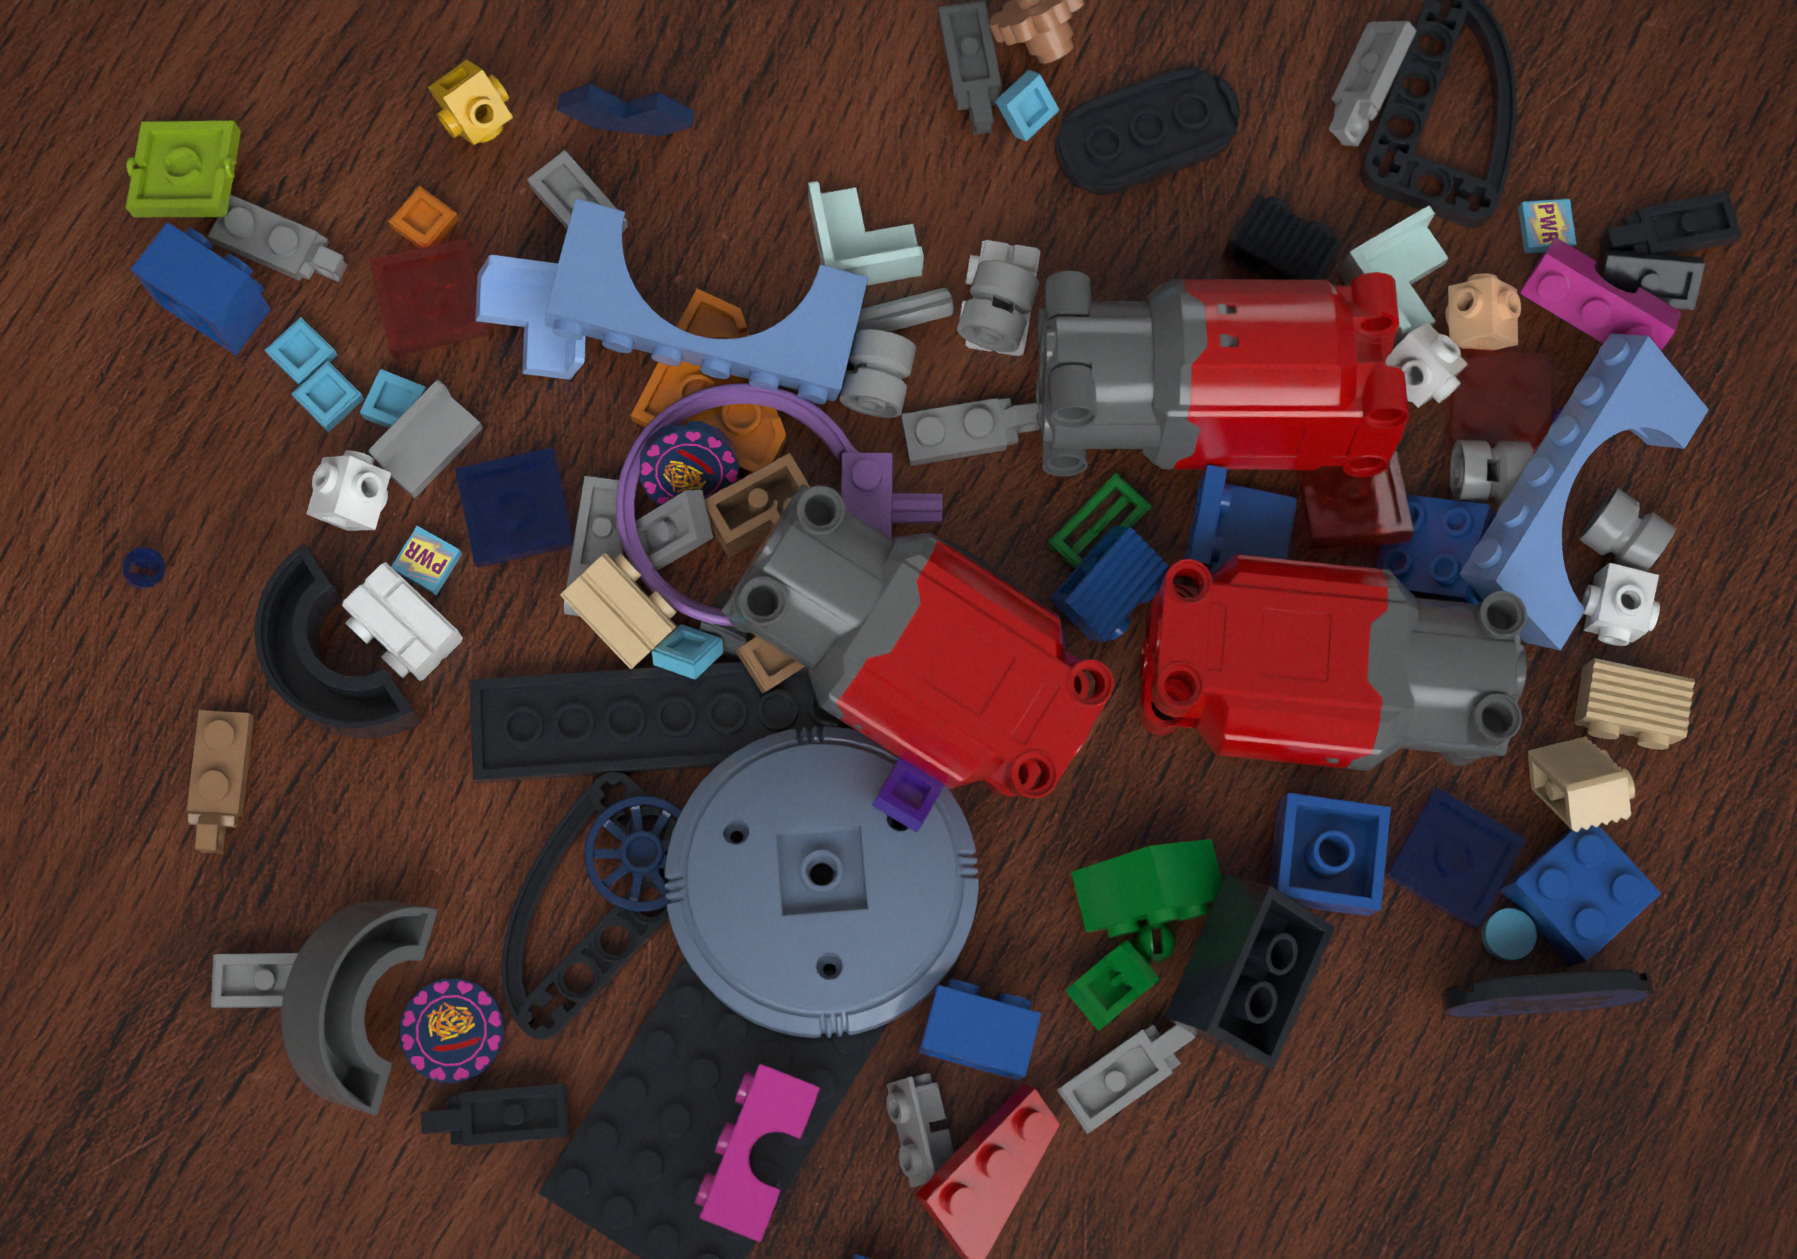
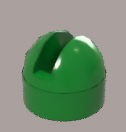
(1144, 942)

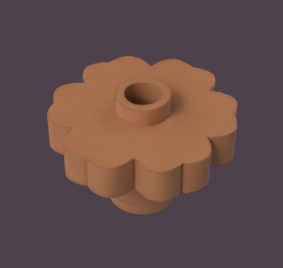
(1037, 23)

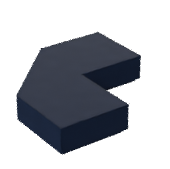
(647, 115)

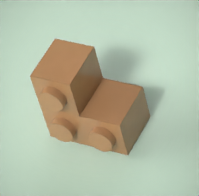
(753, 505)

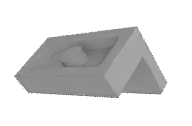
(425, 439)

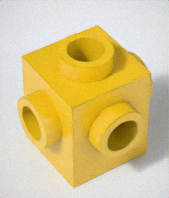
(471, 103)

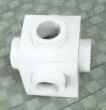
(1429, 364)
(349, 491)
(1621, 604)

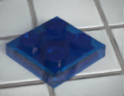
(514, 507)
(1455, 858)

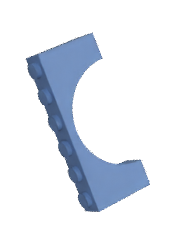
(598, 300)
(1521, 551)

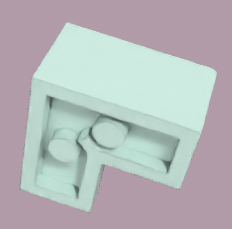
(845, 245)
(1406, 254)

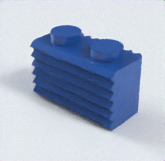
(1110, 584)

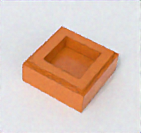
(423, 219)

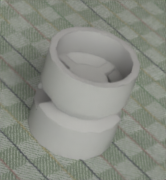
(1001, 298)
(879, 366)
(1469, 469)
(1626, 533)

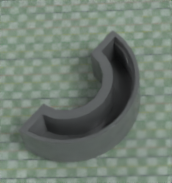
(330, 992)

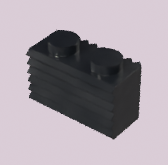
(1280, 243)

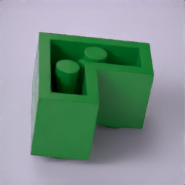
(1148, 884)

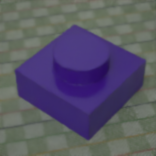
(908, 795)

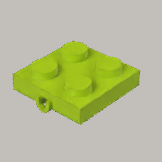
(183, 169)

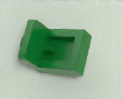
(1112, 984)

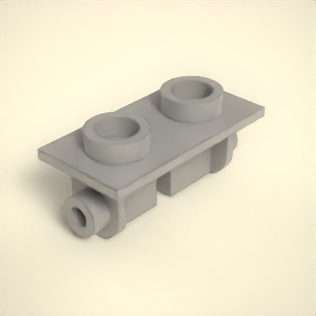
(912, 1107)

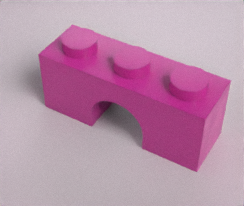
(1574, 291)
(735, 1195)

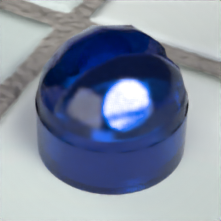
(143, 558)

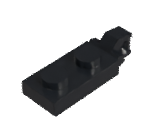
(1676, 227)
(503, 1116)

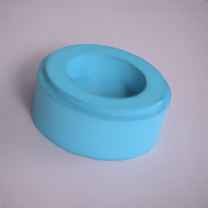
(1508, 934)

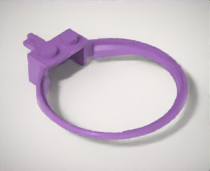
(864, 486)

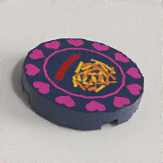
(687, 459)
(452, 1031)

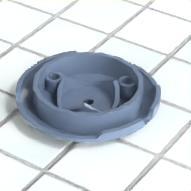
(766, 930)

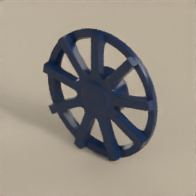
(640, 852)

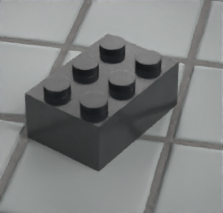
(1250, 971)

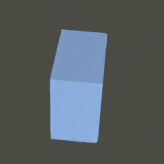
(517, 295)

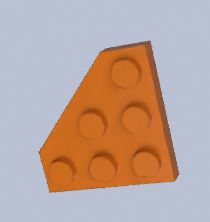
(751, 427)

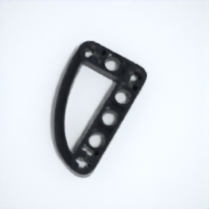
(1407, 166)
(590, 949)

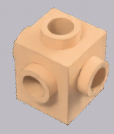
(1483, 313)

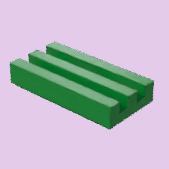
(1129, 495)

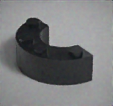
(290, 657)

